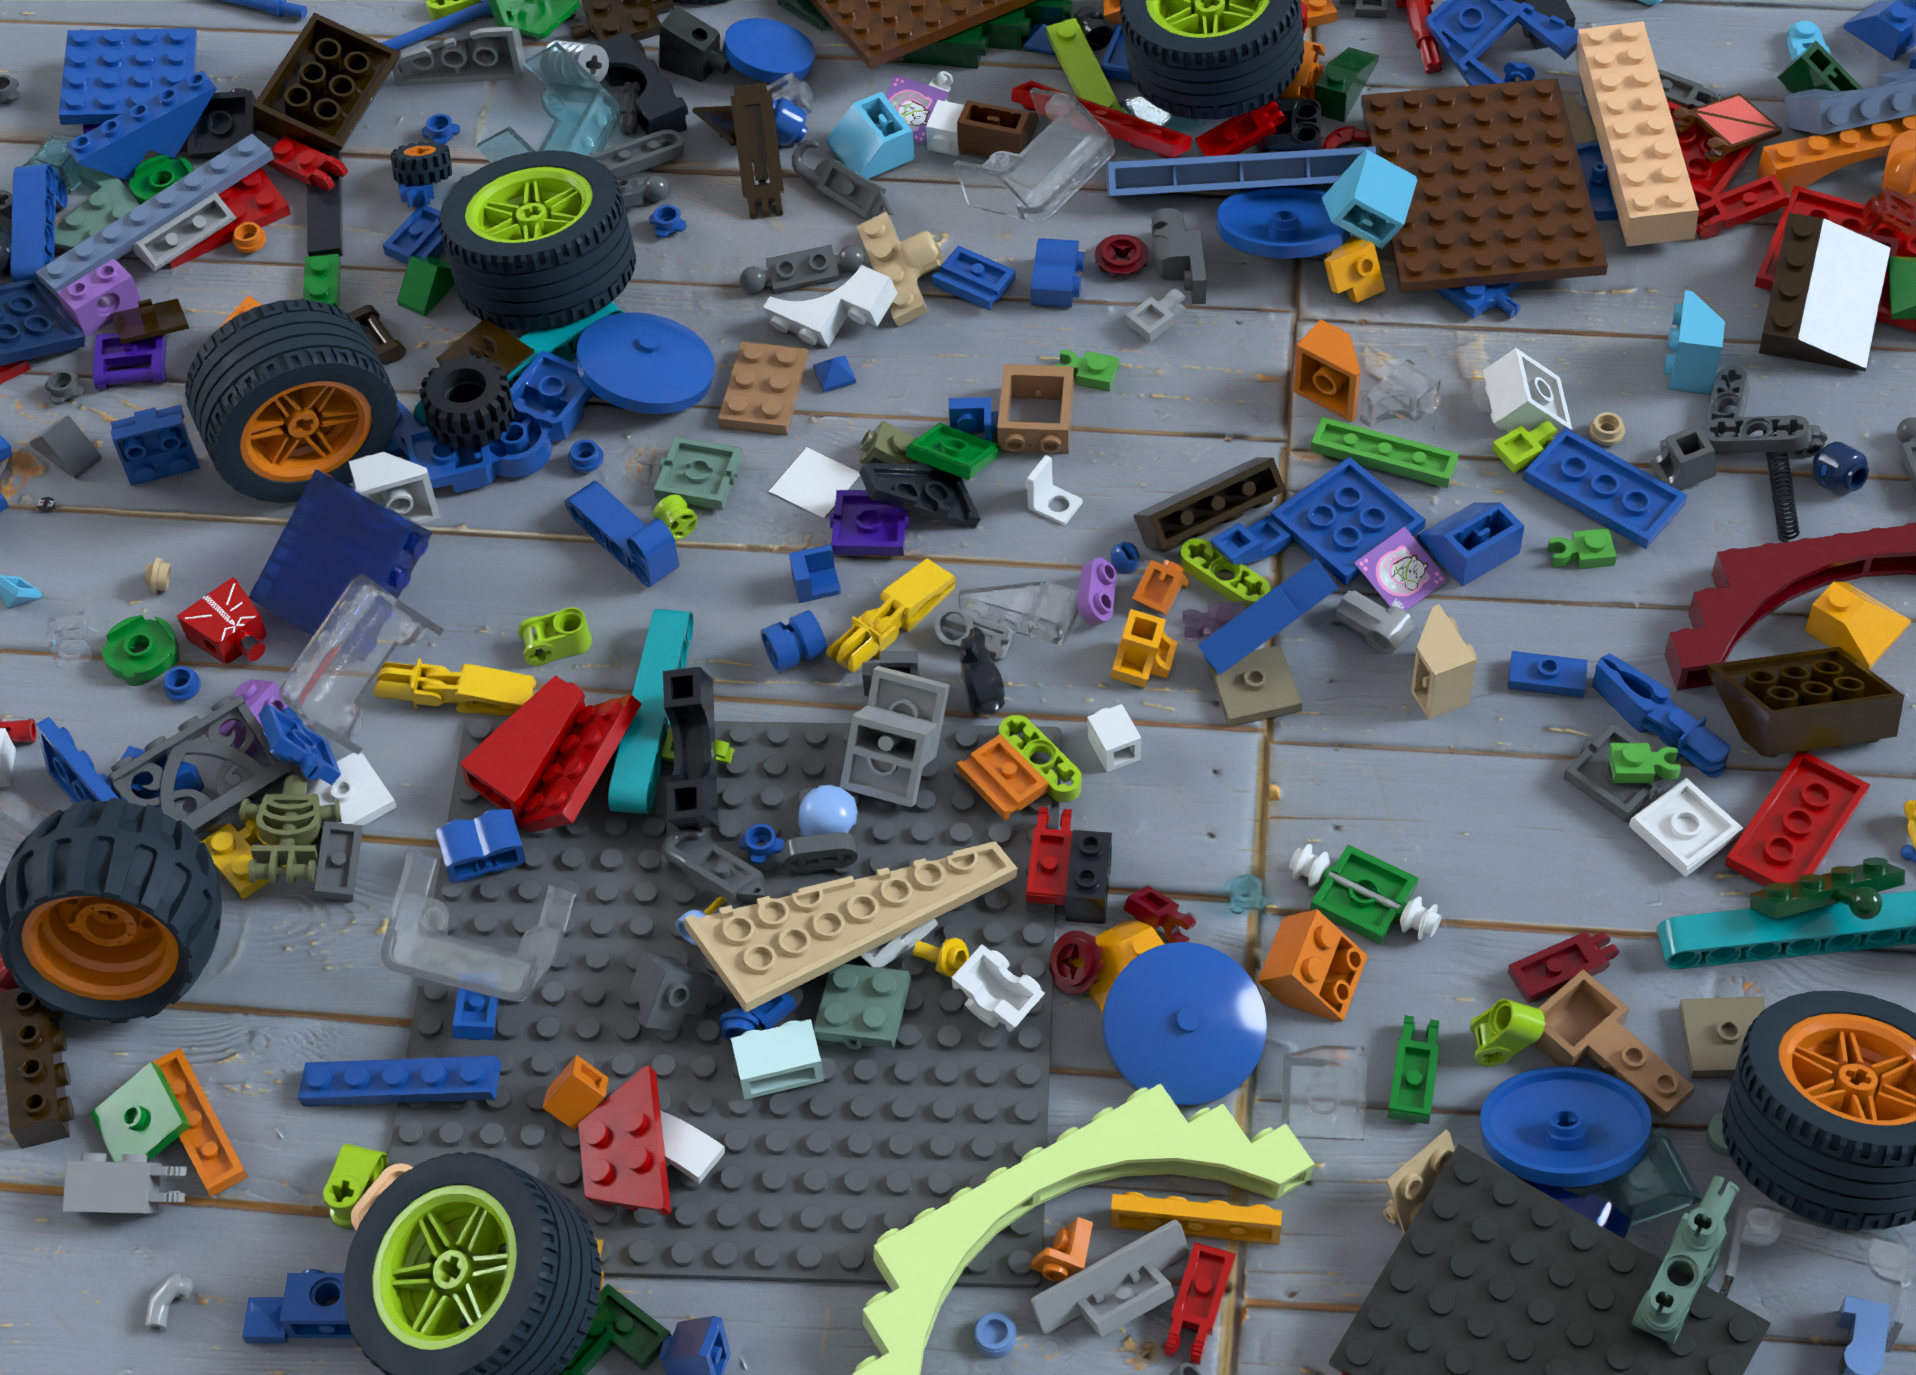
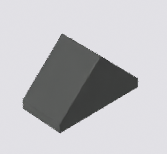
(67, 447)

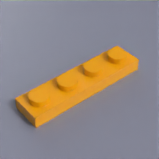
(1199, 1219)

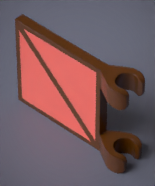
(1730, 122)

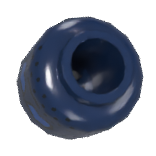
(1840, 468)

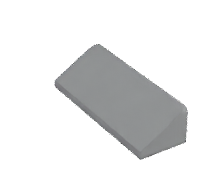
(184, 232)

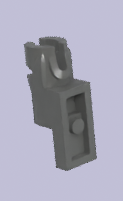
(1179, 252)

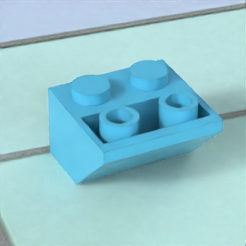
(872, 137)
(1371, 198)
(1695, 346)

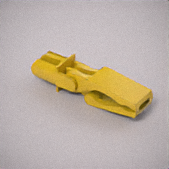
(904, 607)
(473, 688)

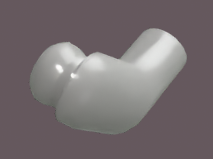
(160, 1299)

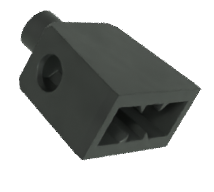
(690, 46)

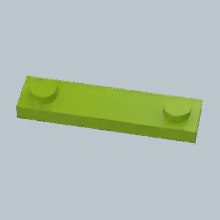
(1080, 64)

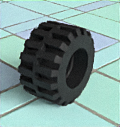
(467, 401)

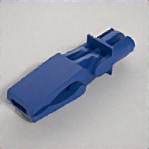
(1648, 708)

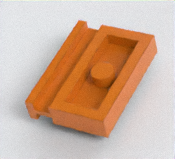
(1003, 777)

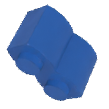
(1055, 272)
(480, 845)

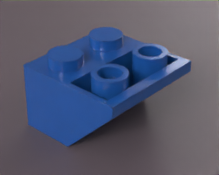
(1474, 540)

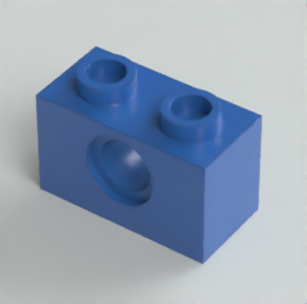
(304, 1310)

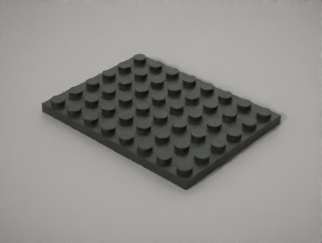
(1527, 1287)

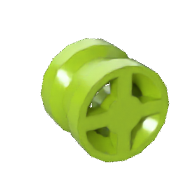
(676, 516)

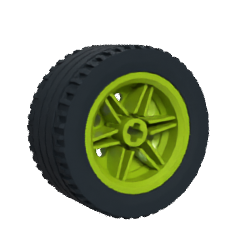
(1212, 53)
(538, 240)
(438, 1256)

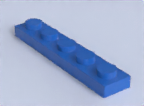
(400, 1080)

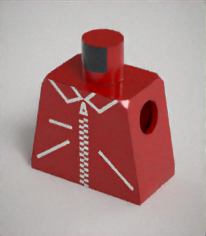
(225, 624)

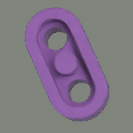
(1097, 591)

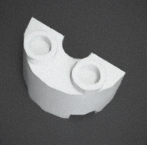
(994, 991)

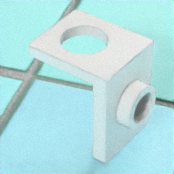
(1042, 491)

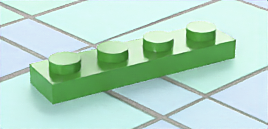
(1385, 452)

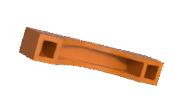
(1813, 157)

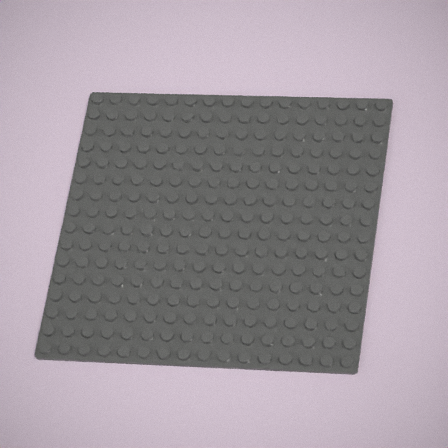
(805, 1168)

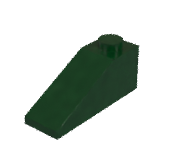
(1816, 70)
(1343, 82)

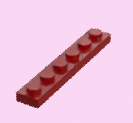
(1122, 126)

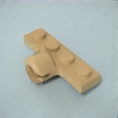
(901, 262)

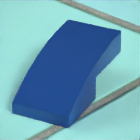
(1253, 543)

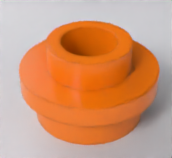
(249, 237)

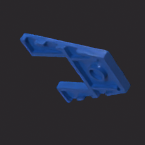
(1472, 26)

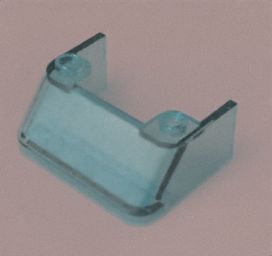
(576, 102)

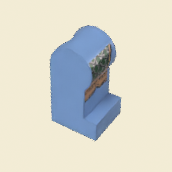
(1866, 1335)

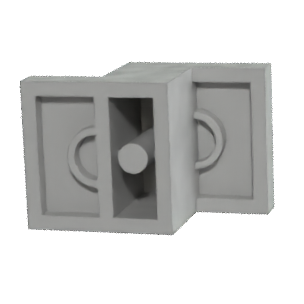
(894, 736)

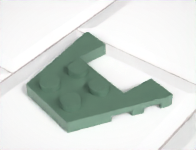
(101, 209)

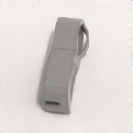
(996, 635)

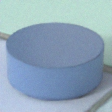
(995, 1335)

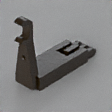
(757, 145)

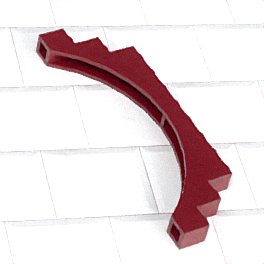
(1765, 577)

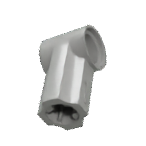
(1382, 627)

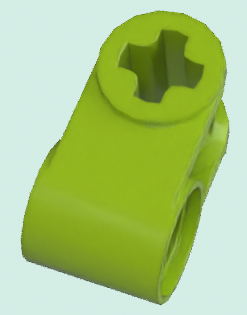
(557, 634)
(1505, 1031)
(351, 1177)

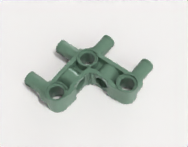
(1692, 1251)

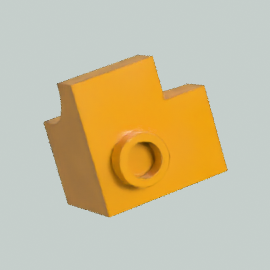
(1354, 269)
(1143, 650)

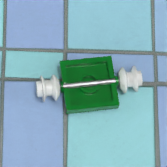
(1364, 893)

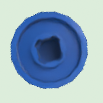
(794, 641)

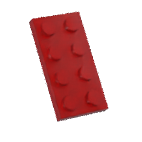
(250, 200)
(579, 764)
(1797, 822)

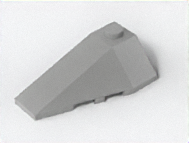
(469, 57)

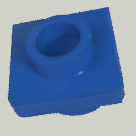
(973, 415)

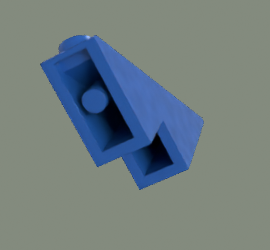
(154, 125)
(1267, 616)

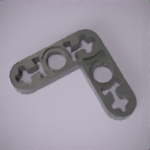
(1734, 422)

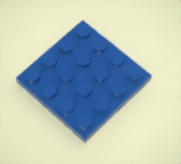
(121, 68)

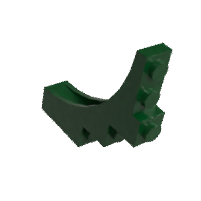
(1000, 32)

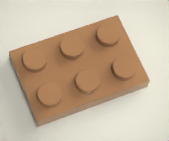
(763, 388)

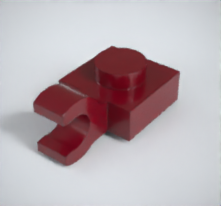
(1158, 910)

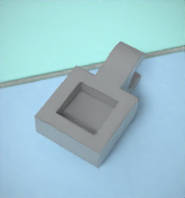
(1156, 317)

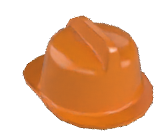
(1901, 165)

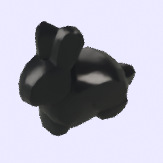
(980, 675)

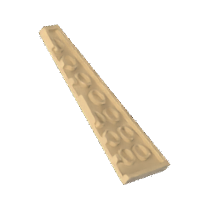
(798, 937)

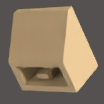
(1442, 666)

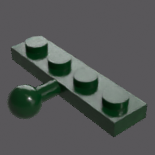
(1850, 885)

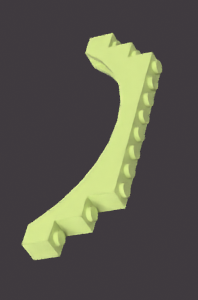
(1132, 1140)

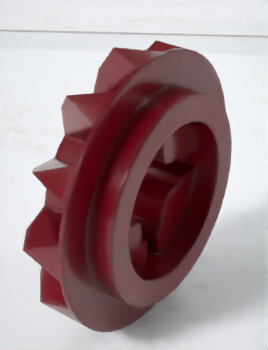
(1123, 246)
(1067, 976)

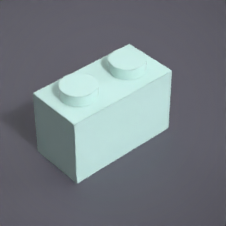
(777, 1058)

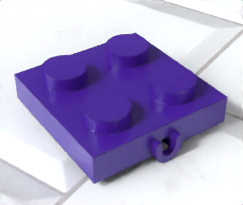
(867, 526)

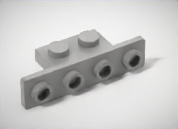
(1115, 1286)

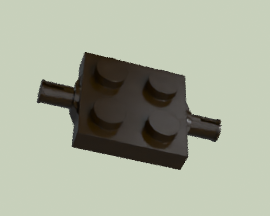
(613, 17)

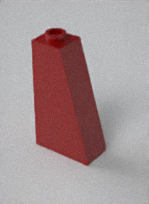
(515, 756)

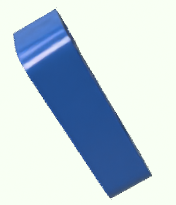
(35, 198)
(642, 549)

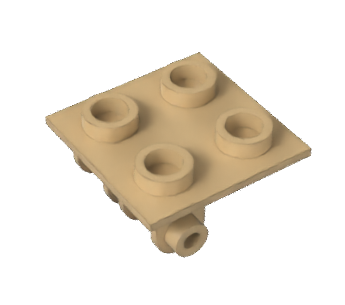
(1415, 1180)

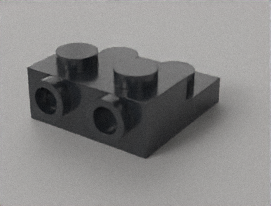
(222, 123)

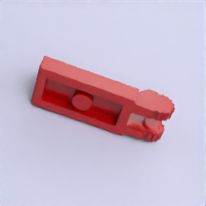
(306, 163)
(1740, 206)
(1049, 860)
(1200, 1298)

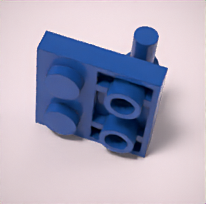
(154, 444)

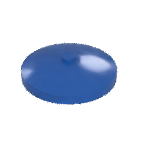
(1279, 222)
(644, 363)
(1184, 1022)
(1566, 1126)

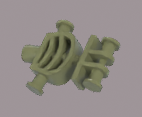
(289, 826)

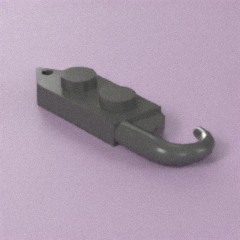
(842, 183)
(715, 868)

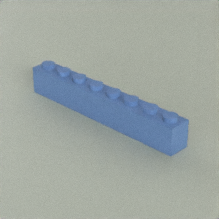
(1229, 171)

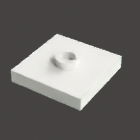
(358, 790)
(1685, 827)

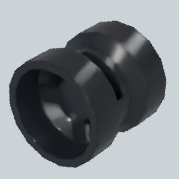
(1094, 27)

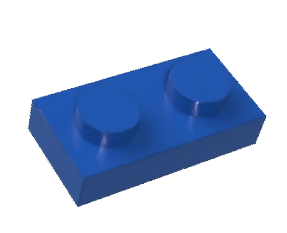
(474, 1016)

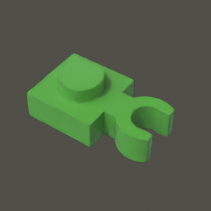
(1093, 369)
(1587, 547)
(1639, 765)

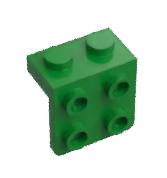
(533, 17)

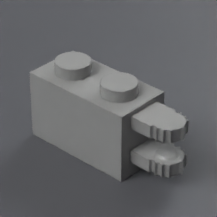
(117, 1186)

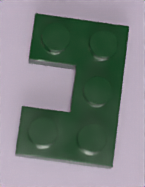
(622, 1326)

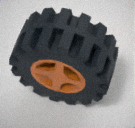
(421, 163)

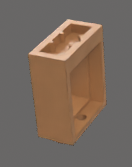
(1036, 383)

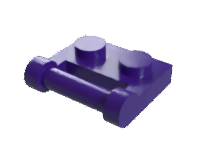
(111, 354)

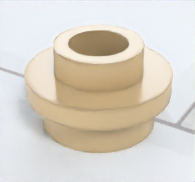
(1607, 429)
(158, 575)

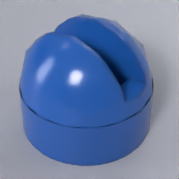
(1119, 558)

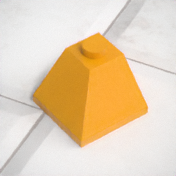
(1855, 622)
(1120, 947)

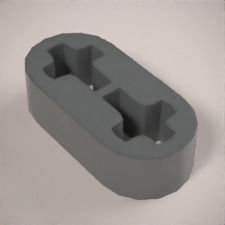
(820, 852)

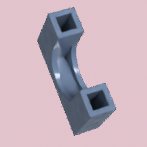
(1835, 111)

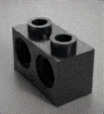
(1088, 876)

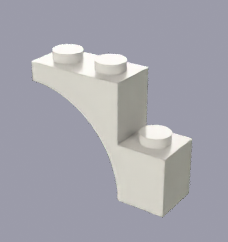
(819, 320)

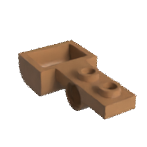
(1589, 1021)

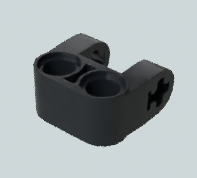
(1303, 122)

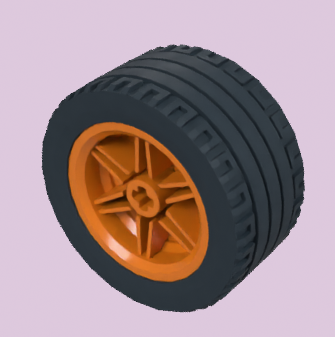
(288, 396)
(1829, 1109)

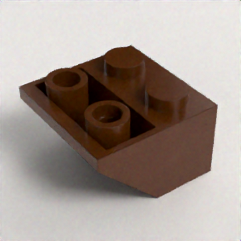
(993, 128)

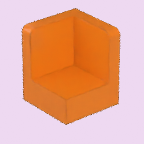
(575, 1092)

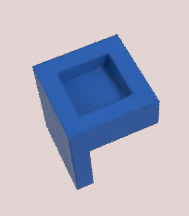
(814, 573)

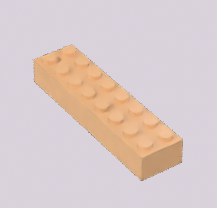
(1636, 134)

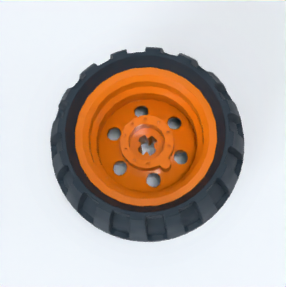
(109, 911)

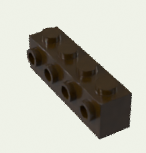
(1210, 503)
(34, 1070)

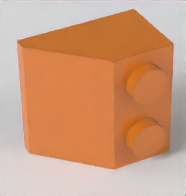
(1328, 370)

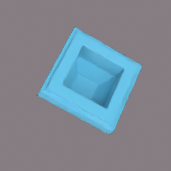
(17, 591)

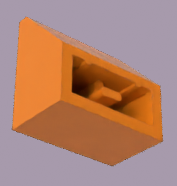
(1313, 966)

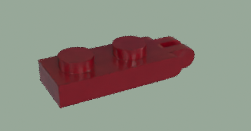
(1556, 965)

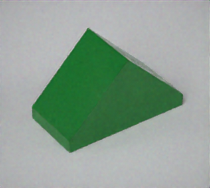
(425, 284)

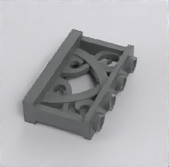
(254, 777)

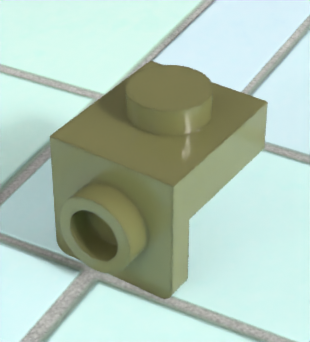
(886, 444)

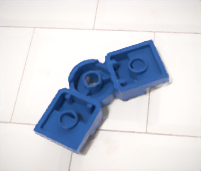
(546, 410)

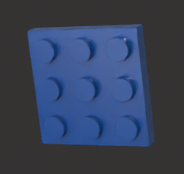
(1345, 518)

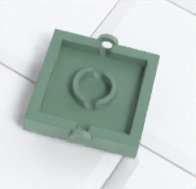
(699, 472)
(862, 1006)

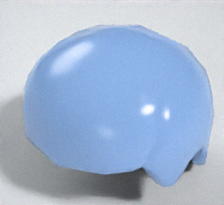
(827, 811)

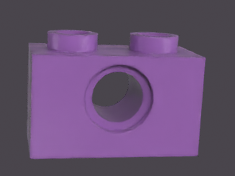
(98, 295)

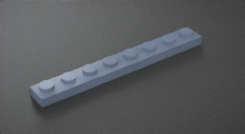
(122, 234)

